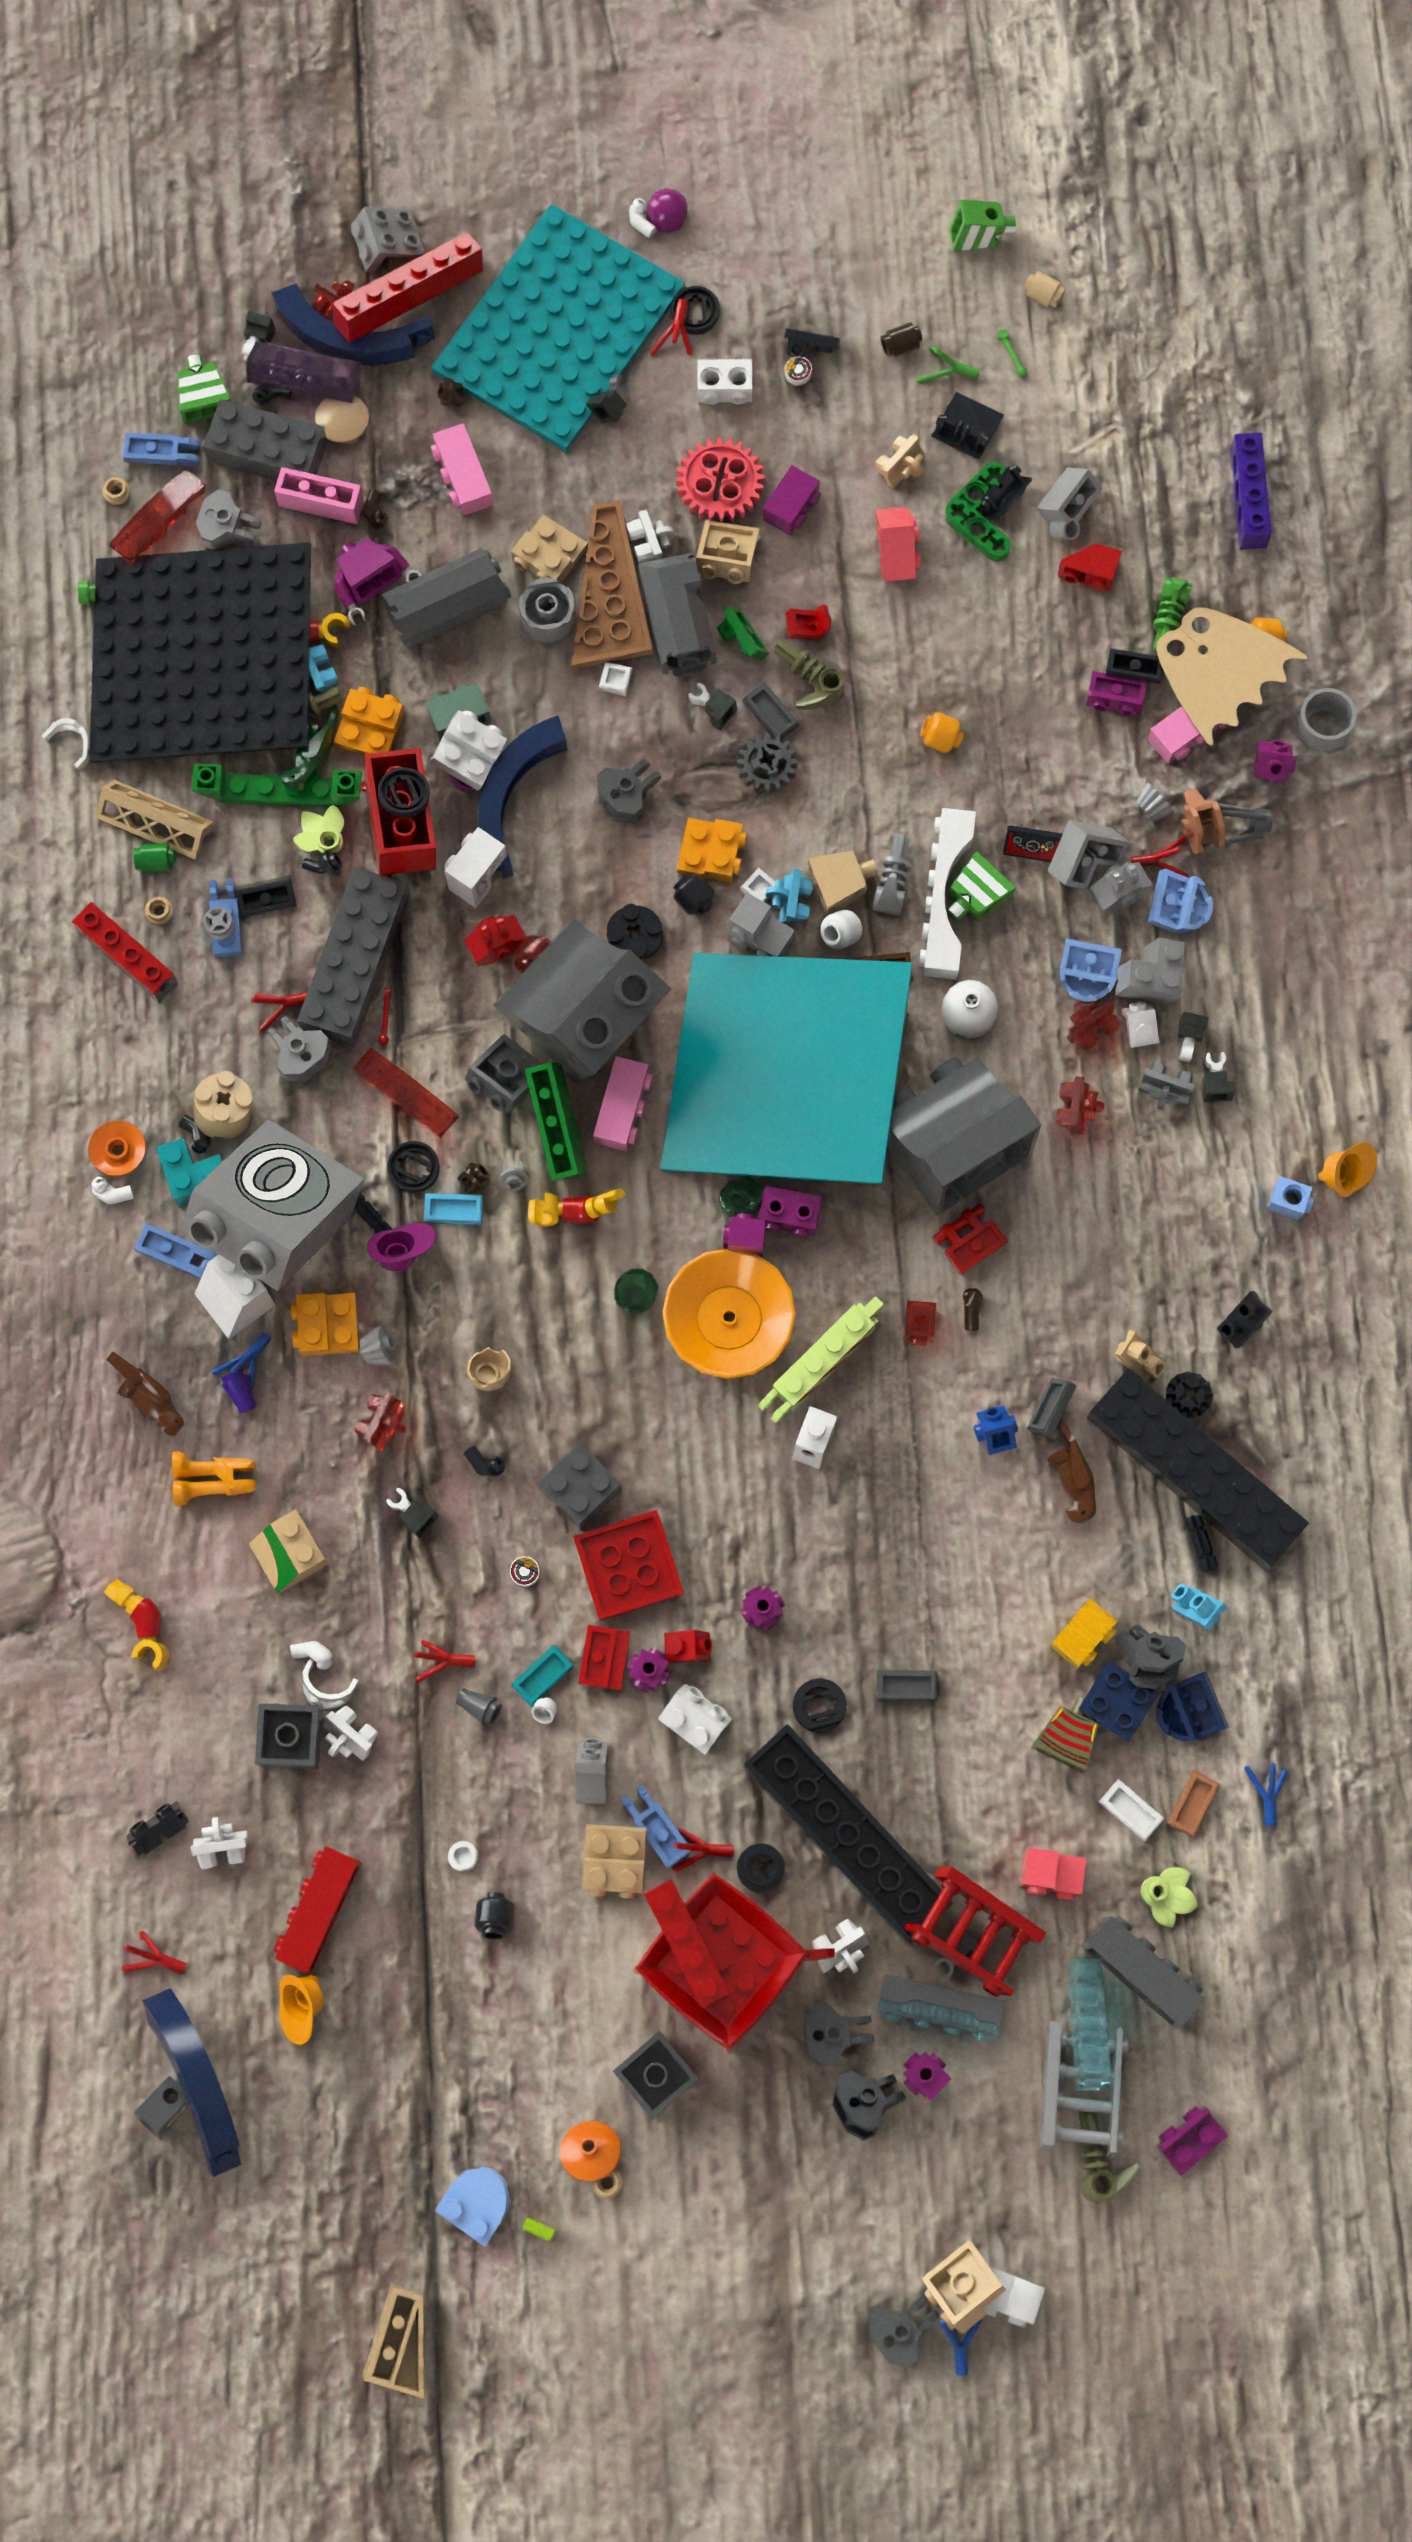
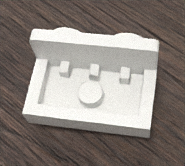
(695, 1718)

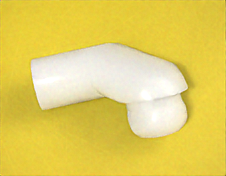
(313, 1650)

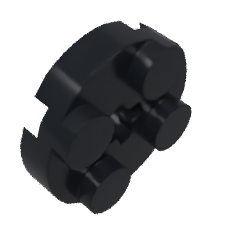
(631, 917)

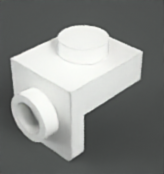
(1141, 1024)

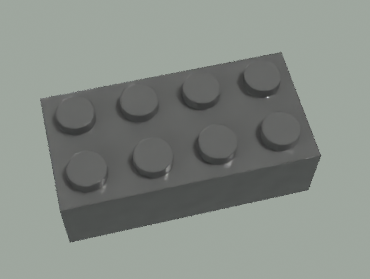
(263, 441)
(1144, 1972)

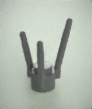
(1256, 819)

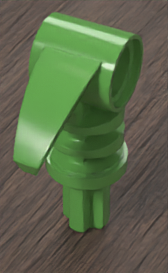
(1173, 602)

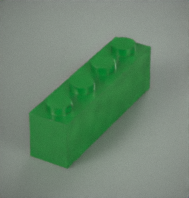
(556, 1121)

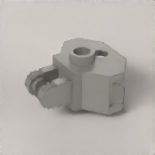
(222, 522)
(1120, 886)
(298, 1049)

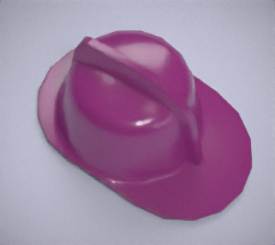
(400, 1246)

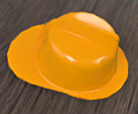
(1349, 1169)
(299, 2004)

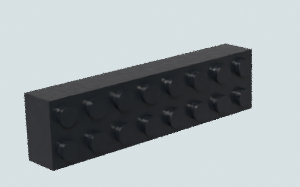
(1197, 1470)
(844, 1831)

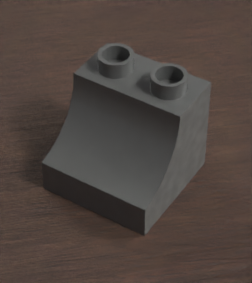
(581, 999)
(960, 1132)

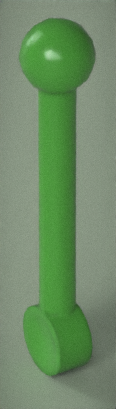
(1003, 336)

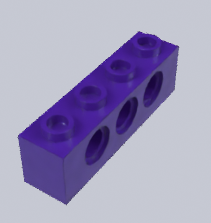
(1250, 491)

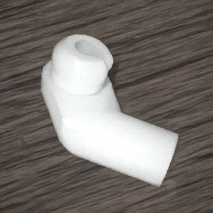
(638, 218)
(109, 1194)

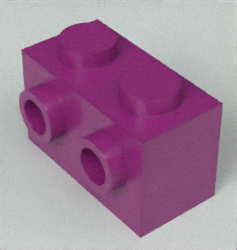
(790, 1211)
(745, 1234)

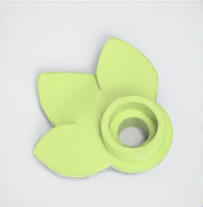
(319, 830)
(1173, 1896)

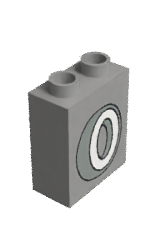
(271, 1205)

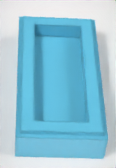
(453, 1209)

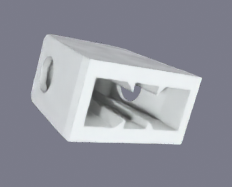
(814, 1437)

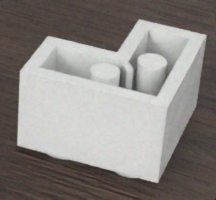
(471, 869)

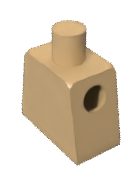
(840, 879)

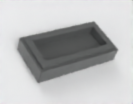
(770, 711)
(1051, 1407)
(906, 1685)

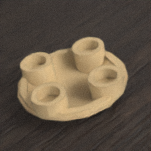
(342, 419)

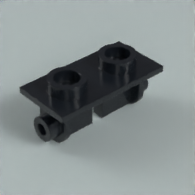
(997, 501)
(146, 1832)

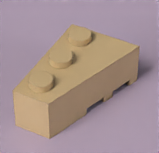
(397, 2348)

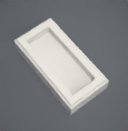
(1131, 1810)

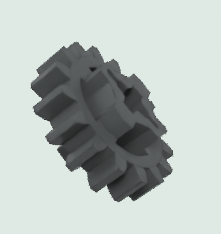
(775, 755)

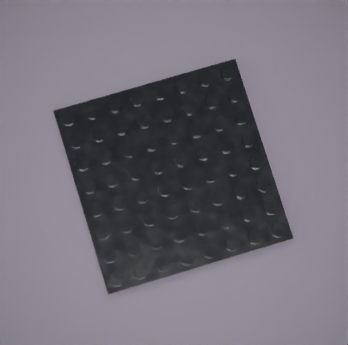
(201, 653)

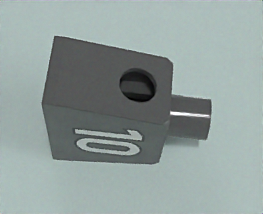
(157, 2113)

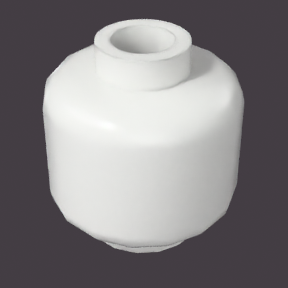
(841, 929)

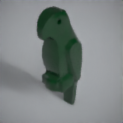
(314, 758)

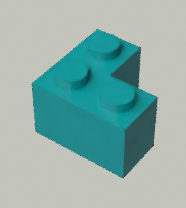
(181, 1171)

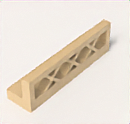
(157, 810)

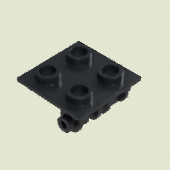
(967, 425)

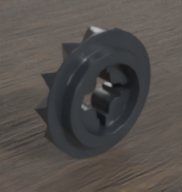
(1192, 1381)
(774, 1872)

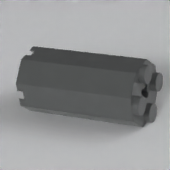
(446, 597)

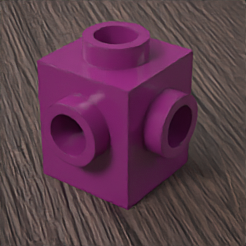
(1274, 761)
(762, 1619)
(651, 1681)
(936, 2081)

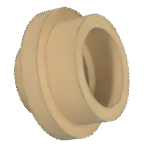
(116, 484)
(153, 905)
(613, 2191)

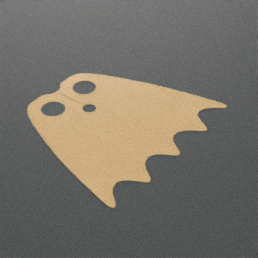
(1228, 674)

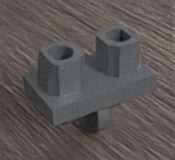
(1165, 1087)

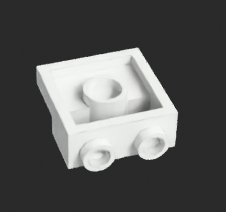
(468, 749)

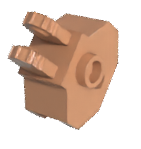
(1202, 821)

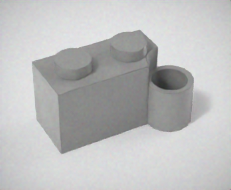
(1068, 502)

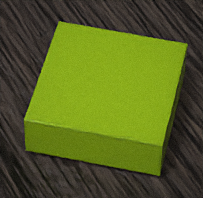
(539, 2229)

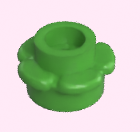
(86, 592)

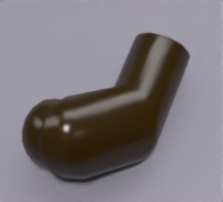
(372, 511)
(972, 1305)

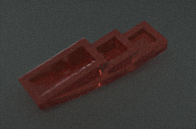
(156, 515)
(405, 1092)

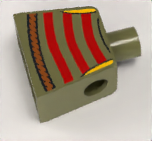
(1068, 1737)

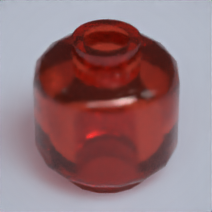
(528, 951)

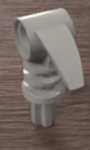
(890, 897)

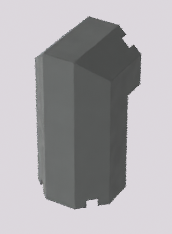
(677, 614)

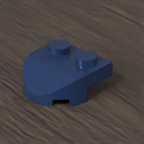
(1190, 1709)

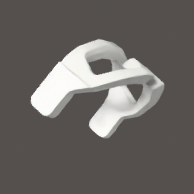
(72, 725)
(321, 1698)

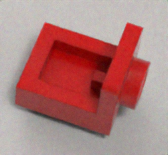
(808, 623)
(688, 1646)

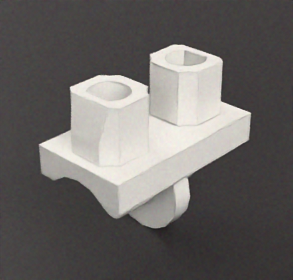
(643, 528)
(345, 1738)
(218, 1841)
(846, 1949)

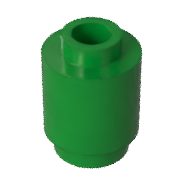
(154, 858)

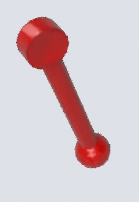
(383, 1038)

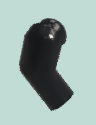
(263, 394)
(200, 1140)
(484, 1466)

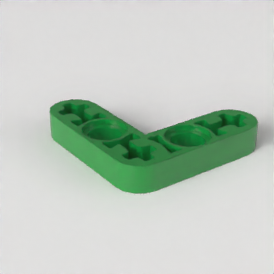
(970, 509)

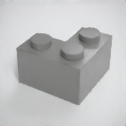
(1082, 849)
(756, 930)
(1157, 977)

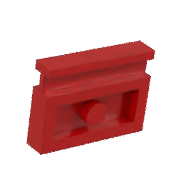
(604, 1658)

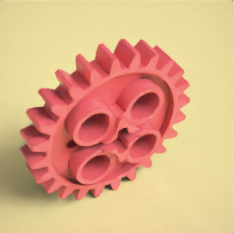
(744, 485)

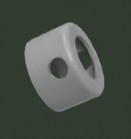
(1333, 702)

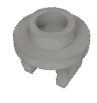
(514, 1178)

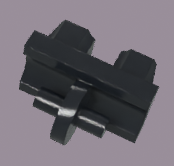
(1244, 1320)

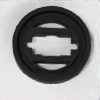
(705, 296)
(407, 776)
(403, 1151)
(839, 1707)

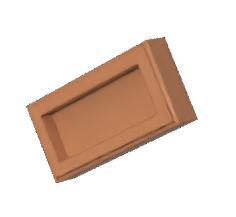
(1193, 1804)

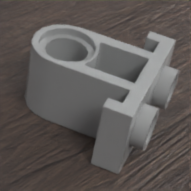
(591, 1771)

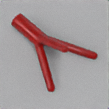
(676, 327)
(1153, 859)
(288, 1001)
(443, 1656)
(704, 1848)
(157, 1958)

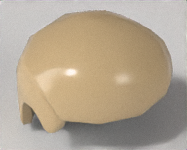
(489, 1369)

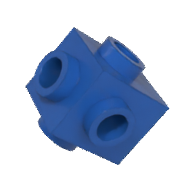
(996, 1429)

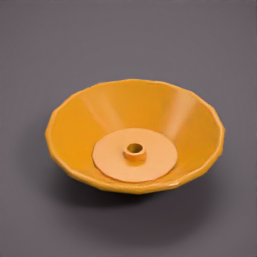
(736, 1285)

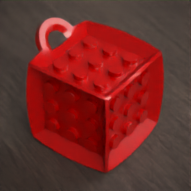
(749, 1952)

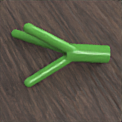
(957, 367)

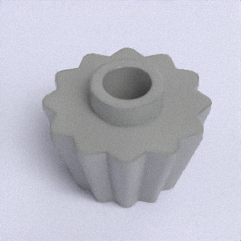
(1154, 803)
(377, 1347)

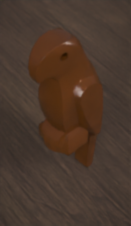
(147, 1395)
(1075, 1478)

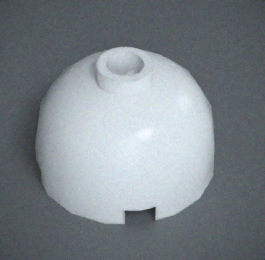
(969, 1009)

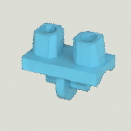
(325, 679)
(786, 896)
(1197, 1606)

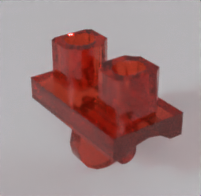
(324, 298)
(1102, 1017)
(1083, 1105)
(384, 1422)

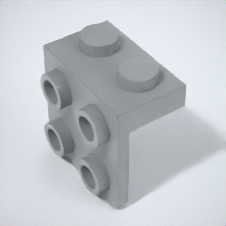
(385, 233)

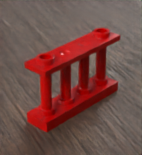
(1000, 1916)

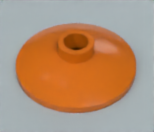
(107, 1139)
(593, 2164)

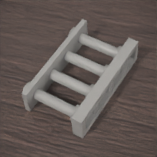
(1054, 2102)

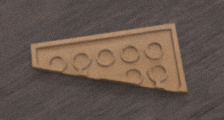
(611, 606)

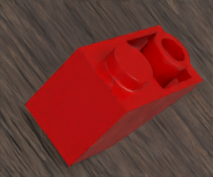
(1091, 567)

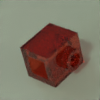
(919, 1322)

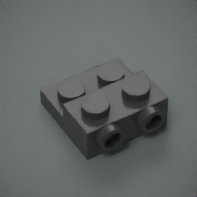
(501, 1074)

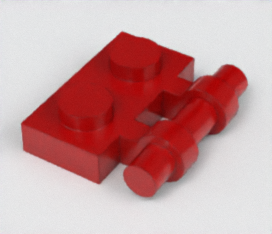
(976, 1245)

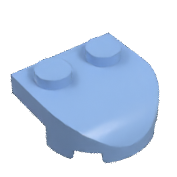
(1179, 903)
(1088, 969)
(476, 2203)

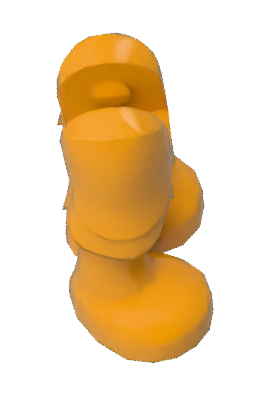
(222, 1467)

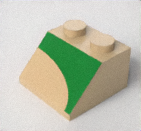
(287, 1551)

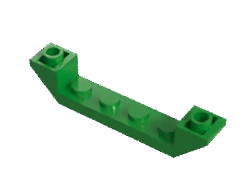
(269, 789)

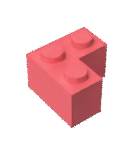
(897, 539)
(1052, 1872)

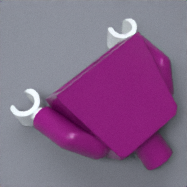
(367, 571)

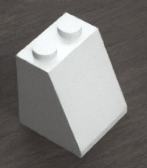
(231, 1296)

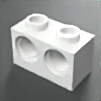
(725, 373)

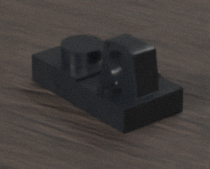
(799, 341)

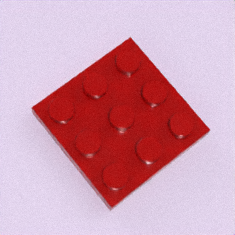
(628, 1565)

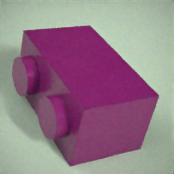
(791, 500)

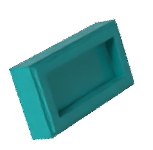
(542, 1675)

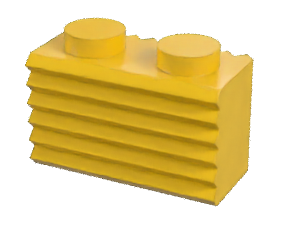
(1084, 1633)

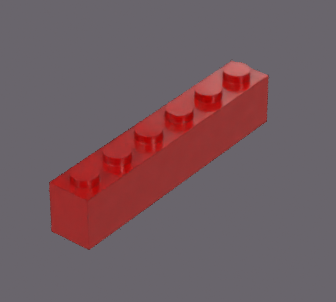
(407, 287)

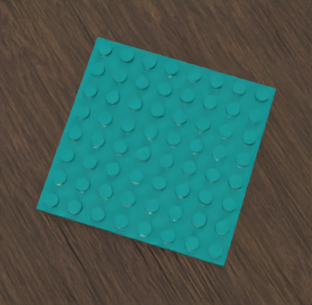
(787, 1067)

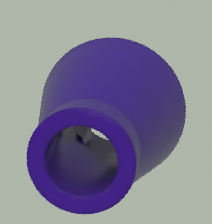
(239, 1390)

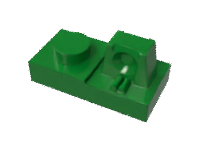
(737, 626)

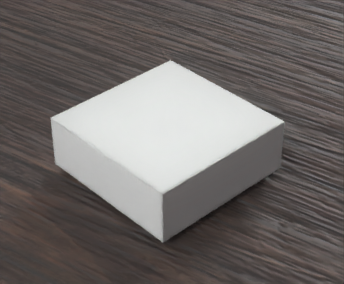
(615, 679)
(757, 885)

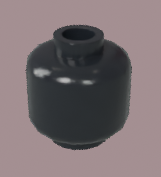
(694, 894)
(494, 1916)

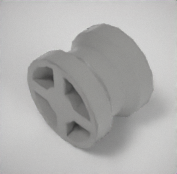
(216, 918)

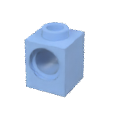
(1279, 1203)

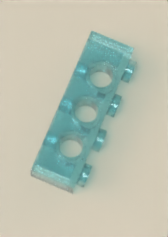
(1088, 2024)

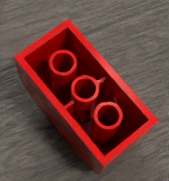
(398, 843)

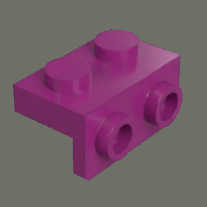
(1116, 694)

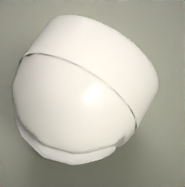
(544, 1710)

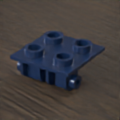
(1117, 1701)

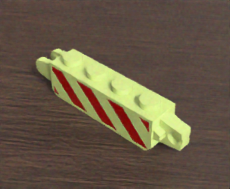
(823, 1358)

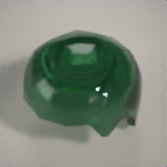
(741, 1197)
(635, 1291)

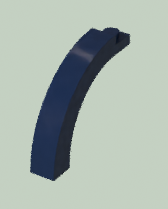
(323, 336)
(511, 765)
(197, 2079)

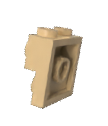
(548, 550)
(727, 551)
(614, 1860)
(963, 2287)

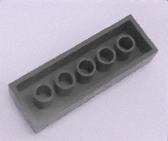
(354, 956)

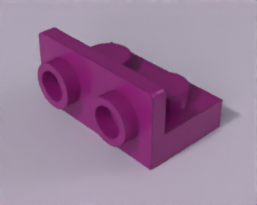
(1191, 2140)

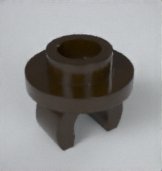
(447, 393)
(477, 1175)

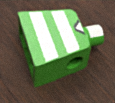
(979, 225)
(200, 390)
(978, 890)

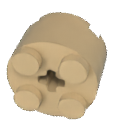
(222, 1105)

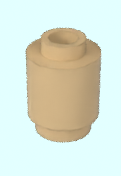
(1044, 289)

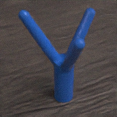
(252, 1354)
(1273, 1790)
(960, 2346)

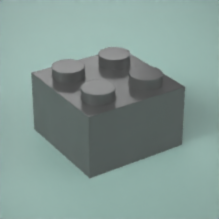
(580, 1486)
(288, 1736)
(655, 2075)

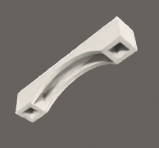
(943, 948)

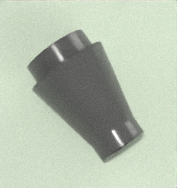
(479, 1705)

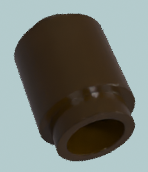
(901, 340)

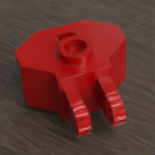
(494, 939)

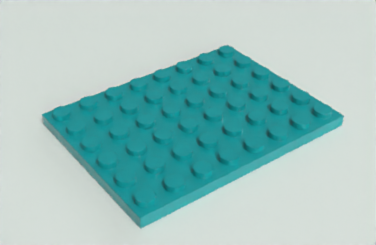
(558, 327)

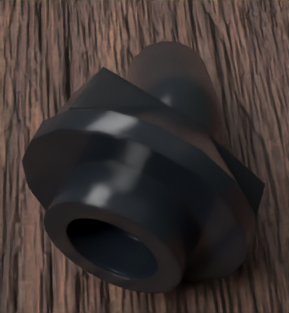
(328, 864)

